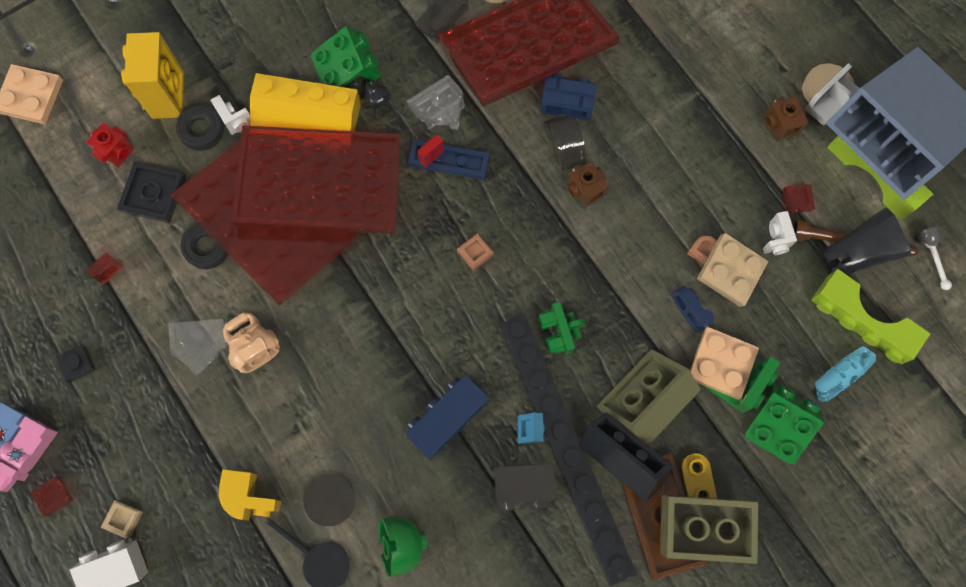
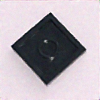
(150, 191)

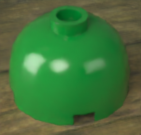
(401, 545)

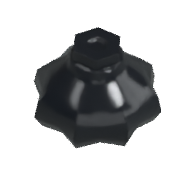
(374, 95)

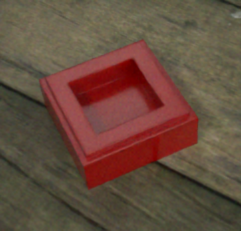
(431, 150)

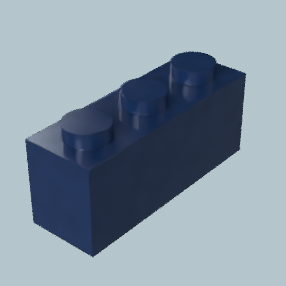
(446, 416)

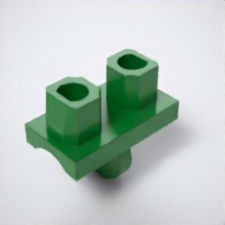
(556, 318)

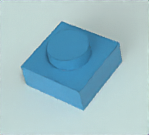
(530, 428)

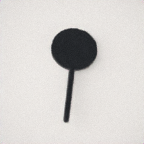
(323, 565)

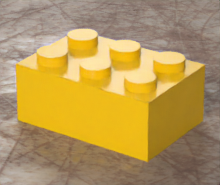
(153, 75)

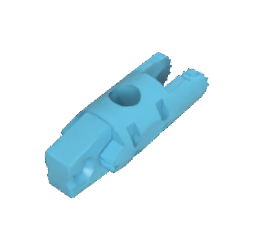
(844, 373)

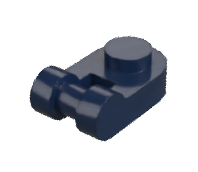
(691, 309)

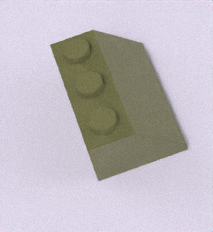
(650, 396)

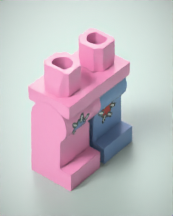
(21, 444)

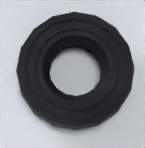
(191, 115)
(188, 250)

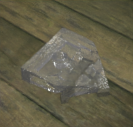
(439, 104)
(197, 342)

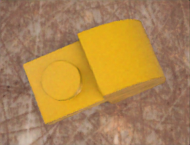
(238, 498)

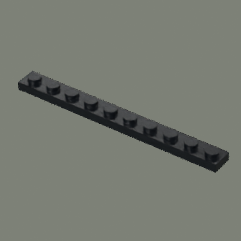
(569, 456)

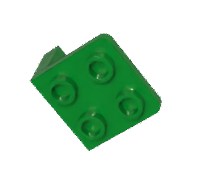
(345, 58)
(761, 375)
(785, 423)

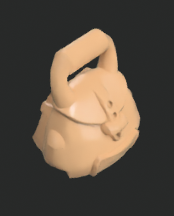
(250, 345)

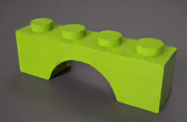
(891, 199)
(841, 299)

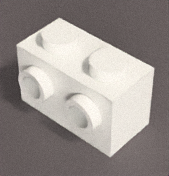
(116, 567)

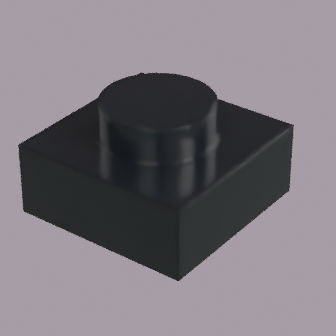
(75, 363)

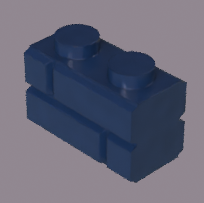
(568, 97)

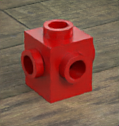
(110, 145)

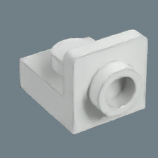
(232, 119)
(783, 232)

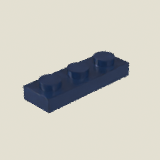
(453, 161)

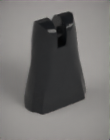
(870, 244)

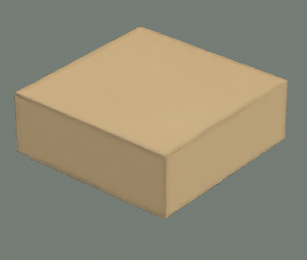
(121, 519)

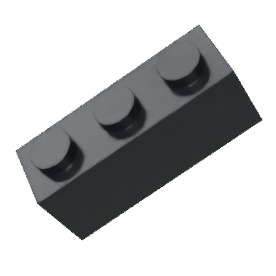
(625, 456)

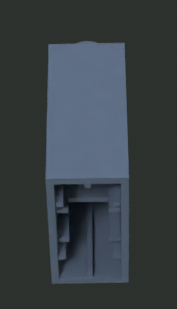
(905, 122)

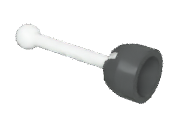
(930, 238)

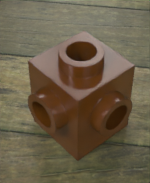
(785, 117)
(587, 184)

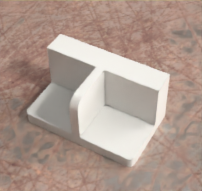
(832, 96)

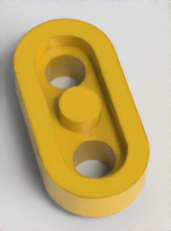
(697, 482)

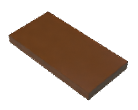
(648, 526)

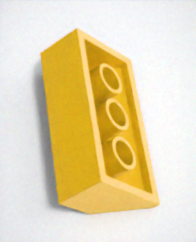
(302, 104)

